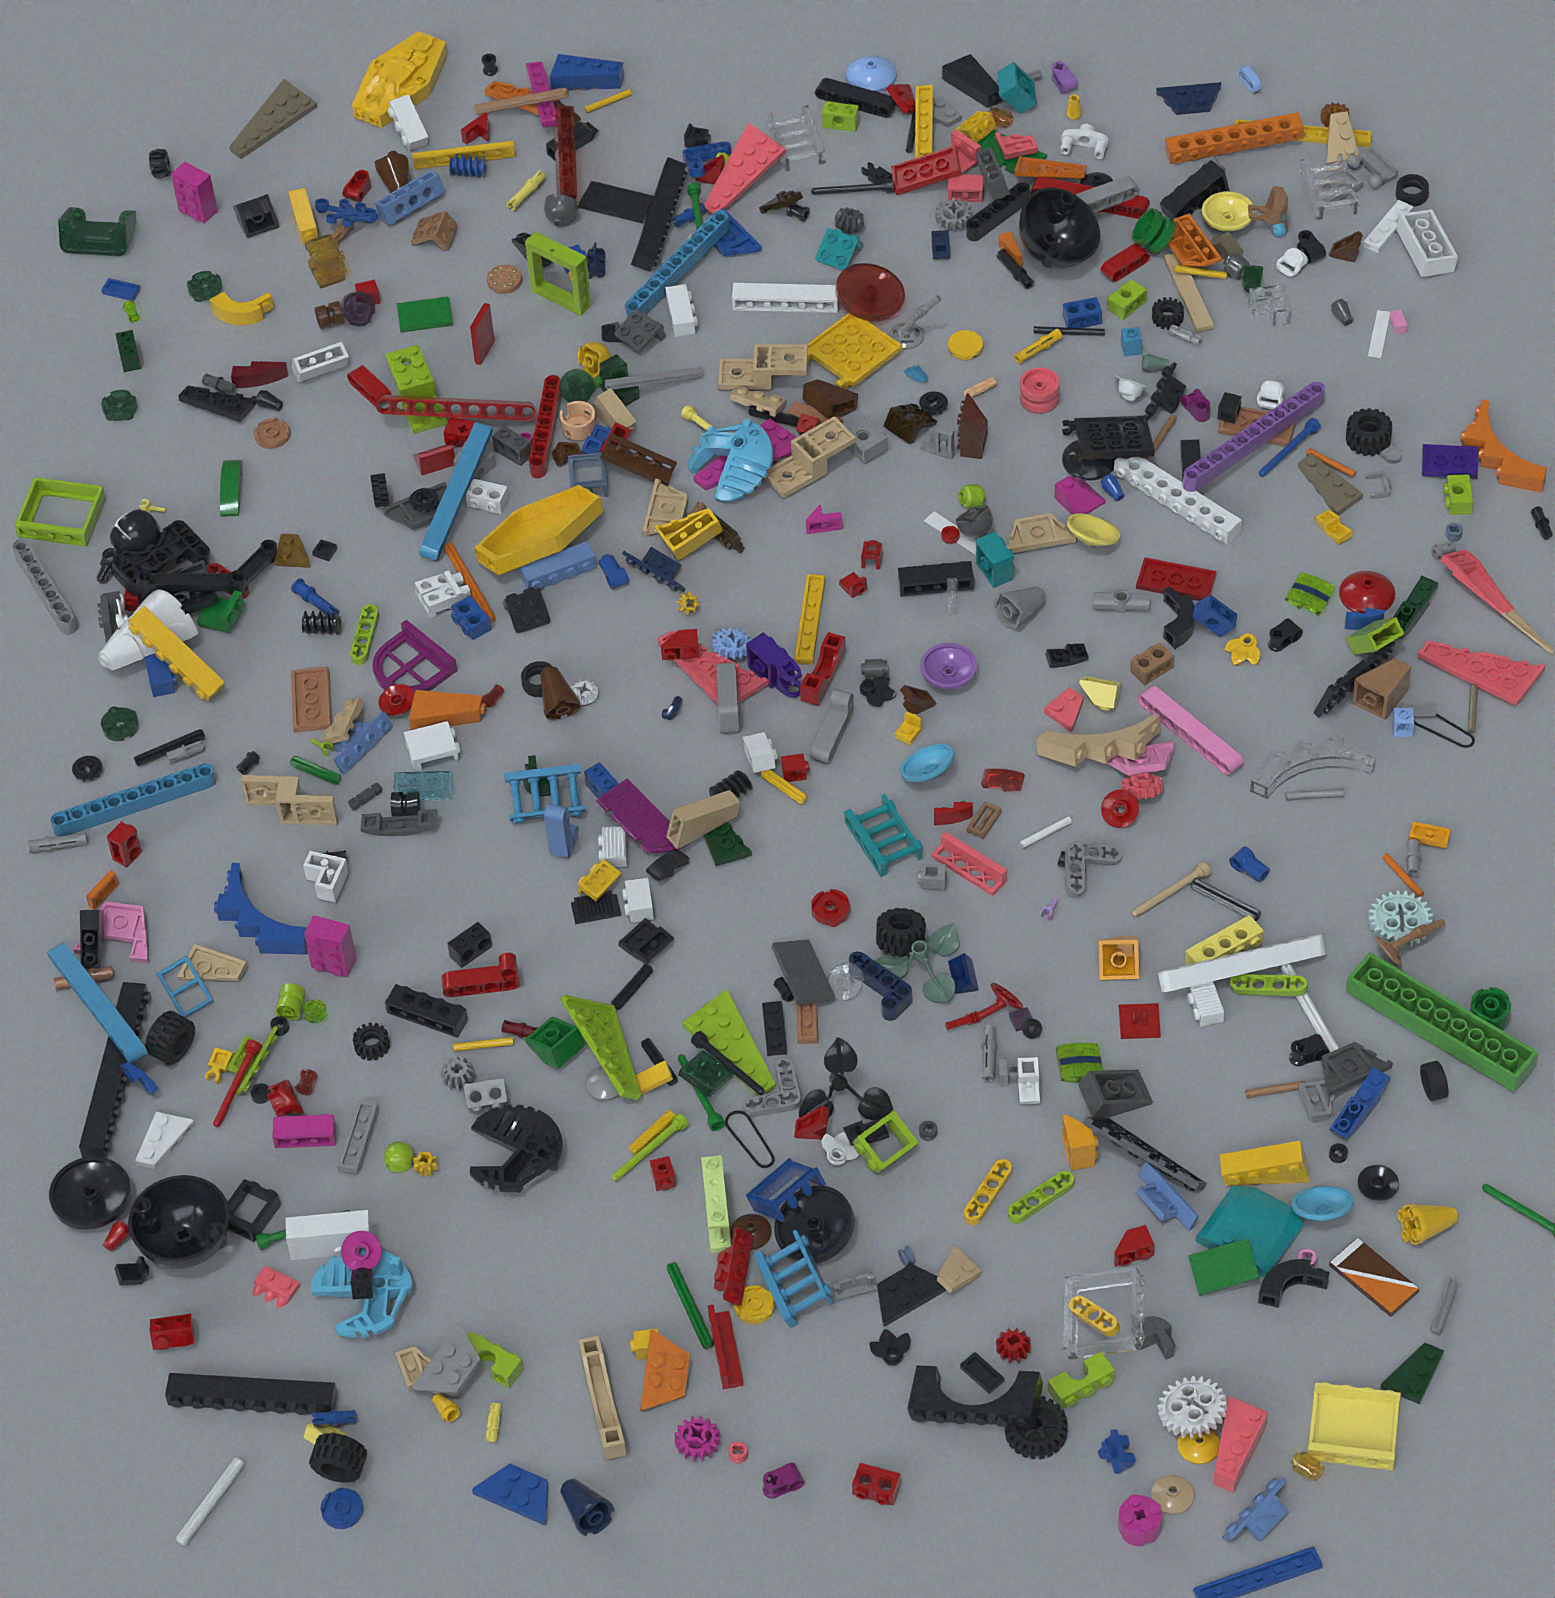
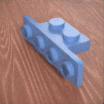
(361, 739)
(1164, 1198)
(1261, 1515)

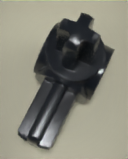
(106, 566)

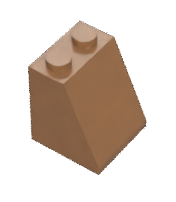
(1382, 688)

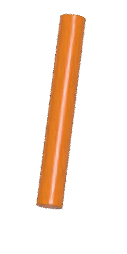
(1336, 465)
(1403, 875)

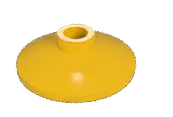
(1199, 1452)

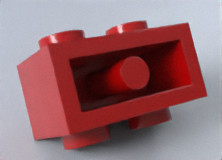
(172, 1332)

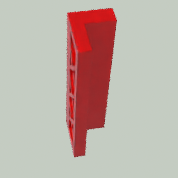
(725, 1348)

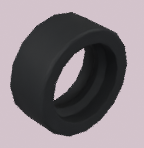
(1412, 180)
(528, 671)
(1434, 1080)

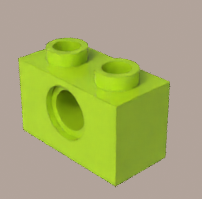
(840, 116)
(1127, 299)
(1459, 494)

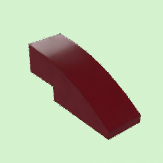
(258, 373)

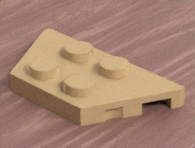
(664, 506)
(1038, 533)

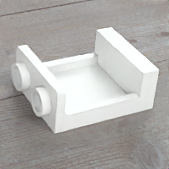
(431, 744)

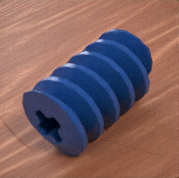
(468, 166)

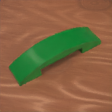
(230, 487)

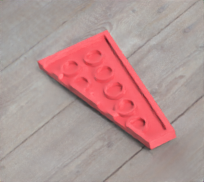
(1488, 671)
(704, 673)

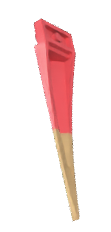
(1473, 575)

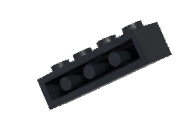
(933, 578)

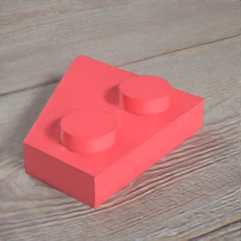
(1016, 145)
(1065, 708)

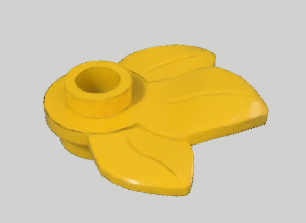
(1243, 651)

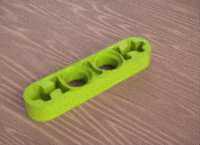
(364, 634)
(1269, 981)
(1041, 1197)

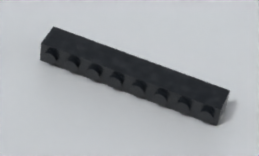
(659, 213)
(250, 1393)

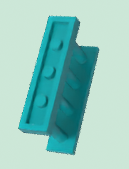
(872, 849)

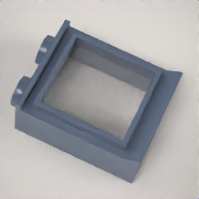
(588, 471)

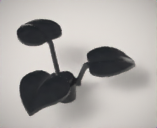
(842, 1059)

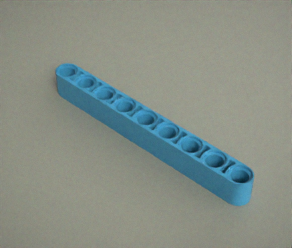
(679, 263)
(456, 491)
(133, 800)
(97, 1003)

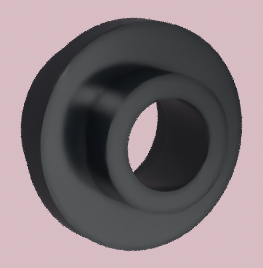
(1037, 1028)

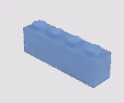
(558, 566)

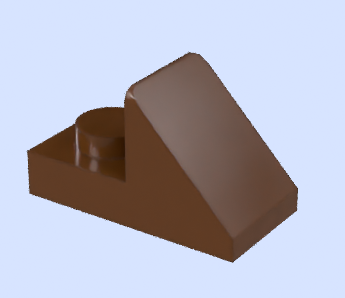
(1347, 248)
(916, 699)

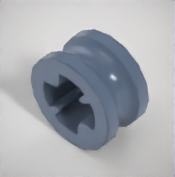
(1455, 536)
(906, 1256)

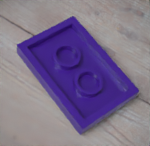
(1449, 460)

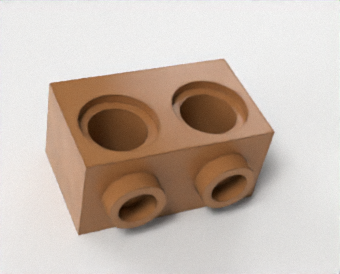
(1152, 663)

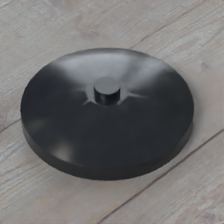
(90, 1193)
(823, 1218)

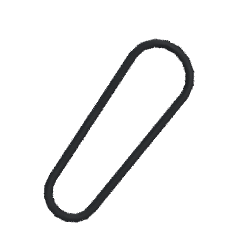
(1452, 724)
(741, 1143)

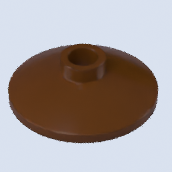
(761, 1229)

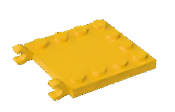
(852, 349)

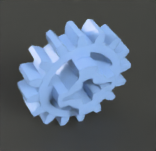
(730, 643)

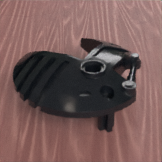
(520, 1132)

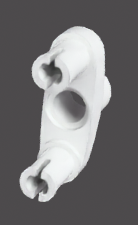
(1084, 137)

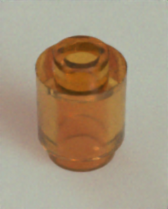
(1002, 117)

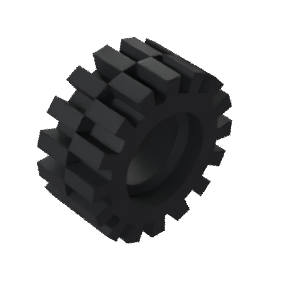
(1167, 306)
(379, 490)
(371, 1050)

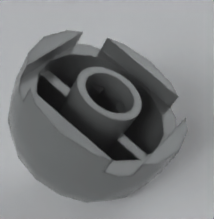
(560, 209)
(976, 522)

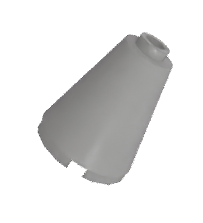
(1018, 605)

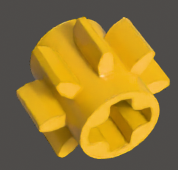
(692, 603)
(425, 1163)

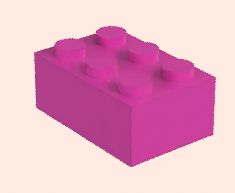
(194, 192)
(330, 946)

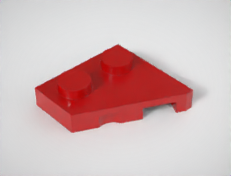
(903, 97)

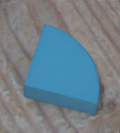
(916, 373)

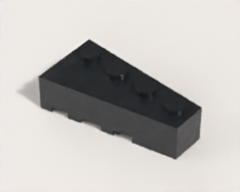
(1194, 191)

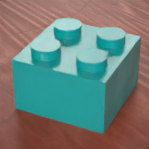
(1016, 87)
(994, 559)

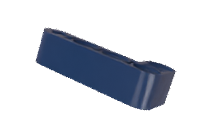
(885, 984)

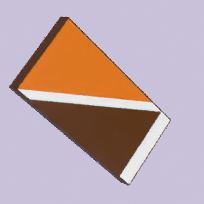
(1374, 1277)

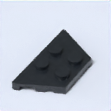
(906, 1292)

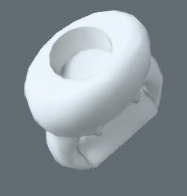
(1293, 258)
(1270, 390)

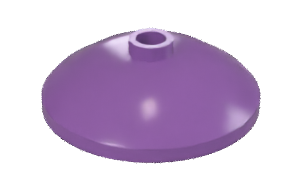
(948, 666)

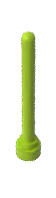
(679, 1123)

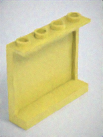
(1354, 1425)

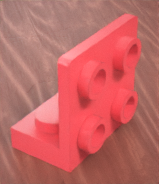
(966, 150)

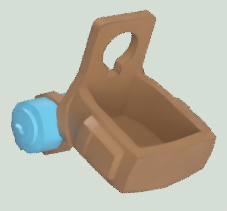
(1274, 211)

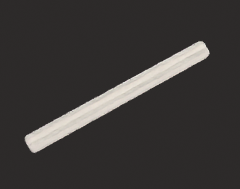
(1311, 1012)

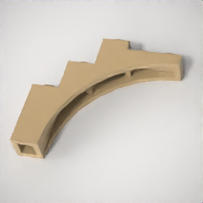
(1099, 747)

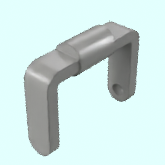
(1386, 483)

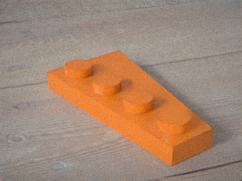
(502, 90)
(1047, 168)

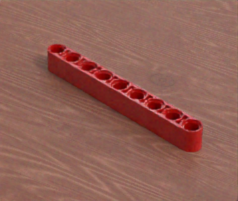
(464, 412)

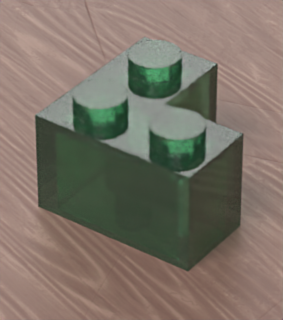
(617, 368)

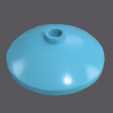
(927, 763)
(1322, 1203)

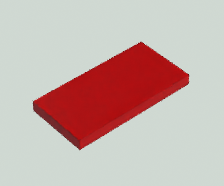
(926, 170)
(1190, 580)

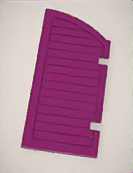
(638, 817)

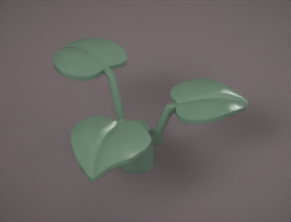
(943, 941)

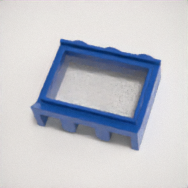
(781, 1186)

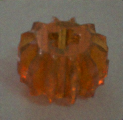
(1331, 109)

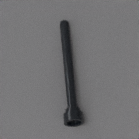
(885, 186)
(701, 1040)

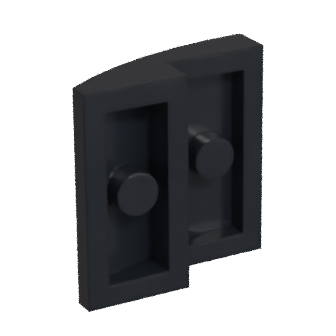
(645, 941)

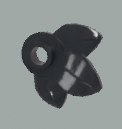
(877, 690)
(891, 1345)

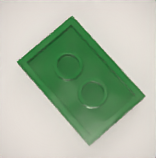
(424, 314)
(1223, 1267)

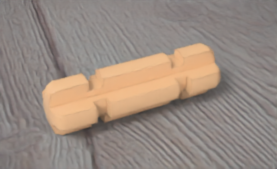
(981, 387)

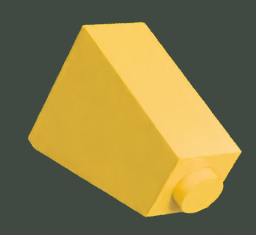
(302, 214)

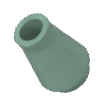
(1153, 363)

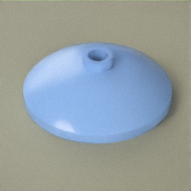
(871, 73)

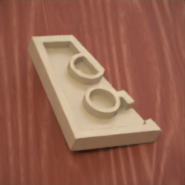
(1340, 138)
(757, 398)
(212, 966)

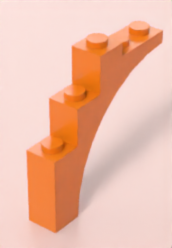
(1494, 455)

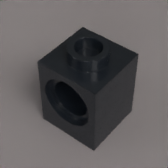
(1229, 407)

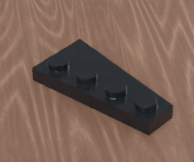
(218, 402)

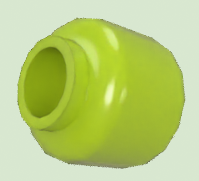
(971, 496)

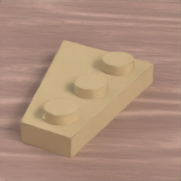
(343, 721)

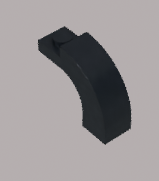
(1181, 628)
(1289, 1274)

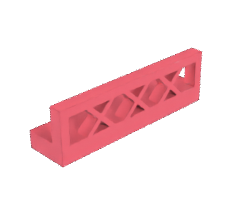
(974, 862)

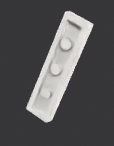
(1387, 227)

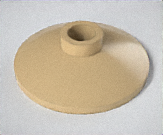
(1175, 1502)

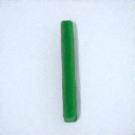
(689, 1305)

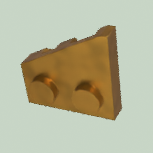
(291, 552)

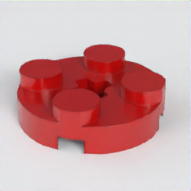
(834, 916)

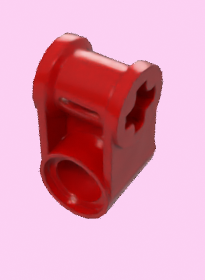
(357, 186)

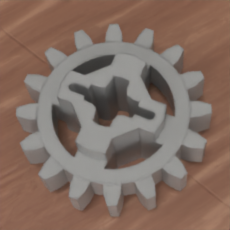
(953, 213)

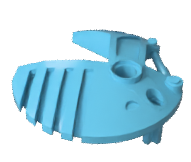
(745, 463)
(389, 1273)

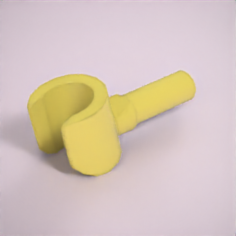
(147, 507)

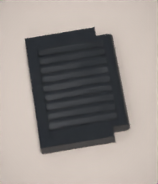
(589, 910)

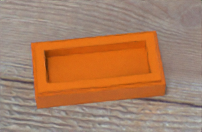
(102, 890)

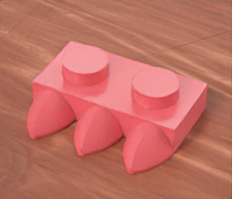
(275, 1285)

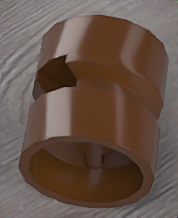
(323, 317)

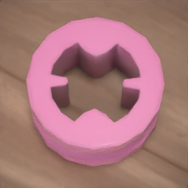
(1308, 1253)

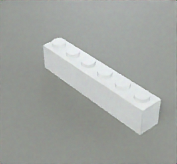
(784, 297)

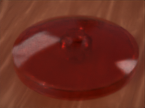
(870, 292)

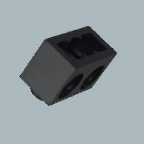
(469, 945)

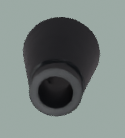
(268, 400)

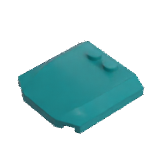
(1255, 1216)

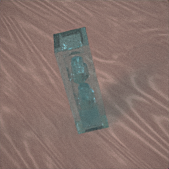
(430, 784)

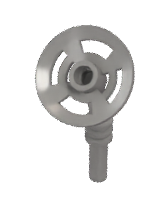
(907, 329)

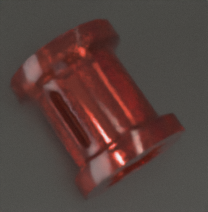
(306, 1082)

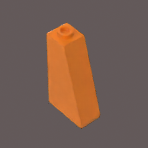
(438, 707)

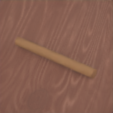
(1158, 440)

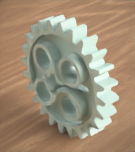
(1385, 917)

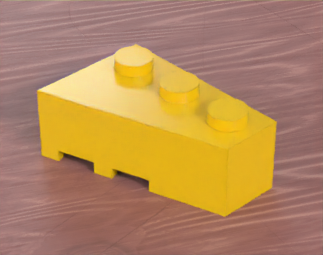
(689, 533)

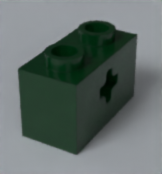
(128, 351)

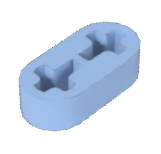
(1250, 79)

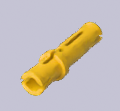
(1053, 336)

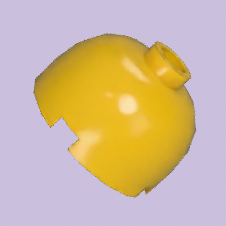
(591, 355)

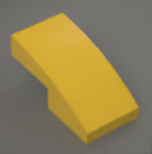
(1332, 526)

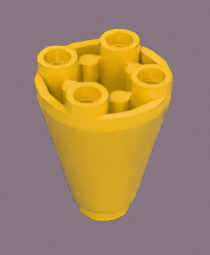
(1424, 1221)

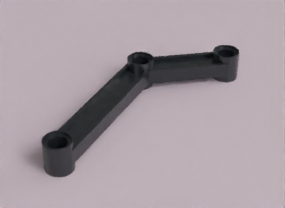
(216, 582)

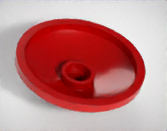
(1365, 591)

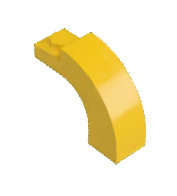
(240, 312)

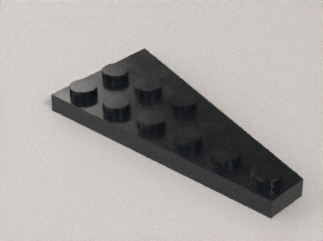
(1337, 692)
(1139, 1148)

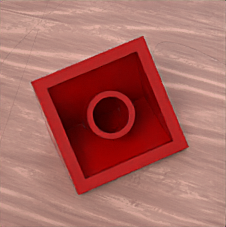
(435, 459)

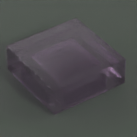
(1019, 1017)

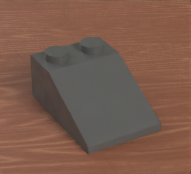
(1114, 1092)

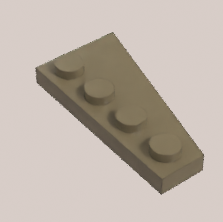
(1335, 490)

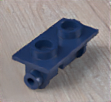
(596, 261)

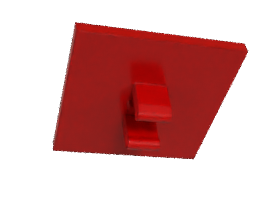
(1139, 1021)

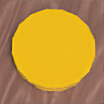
(965, 344)
(756, 1305)

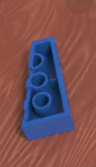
(586, 73)

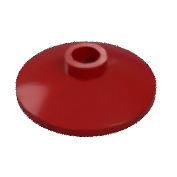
(396, 699)
(1111, 805)

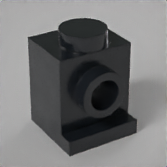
(696, 136)

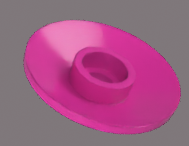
(351, 1250)

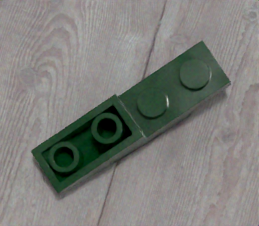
(1416, 604)

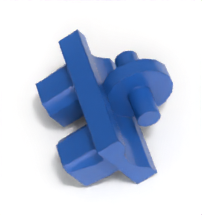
(1114, 1452)

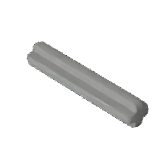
(1443, 1307)

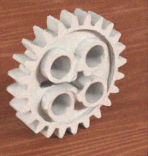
(1191, 1413)

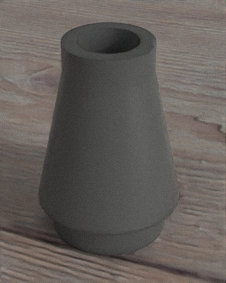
(1341, 310)

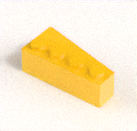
(1266, 1165)

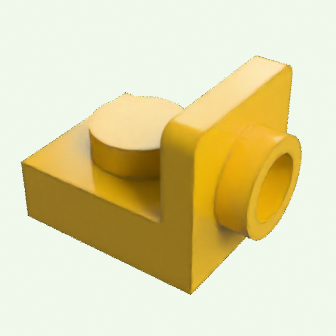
(909, 728)

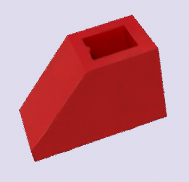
(681, 645)
(1134, 1246)

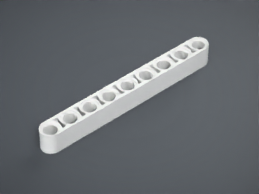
(1241, 963)

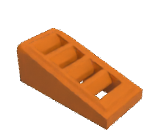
(1008, 242)

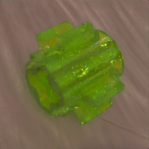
(314, 1011)

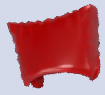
(284, 1099)

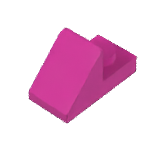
(819, 522)

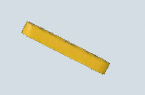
(990, 1193)

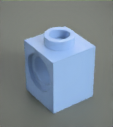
(1403, 722)

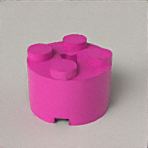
(1140, 1520)

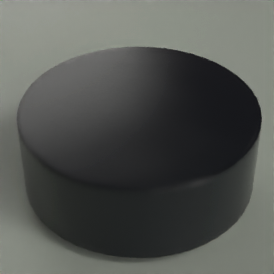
(259, 1093)

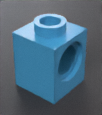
(1131, 341)

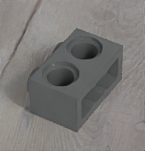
(511, 445)

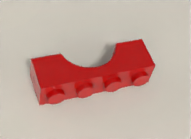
(830, 656)

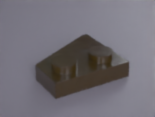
(782, 200)

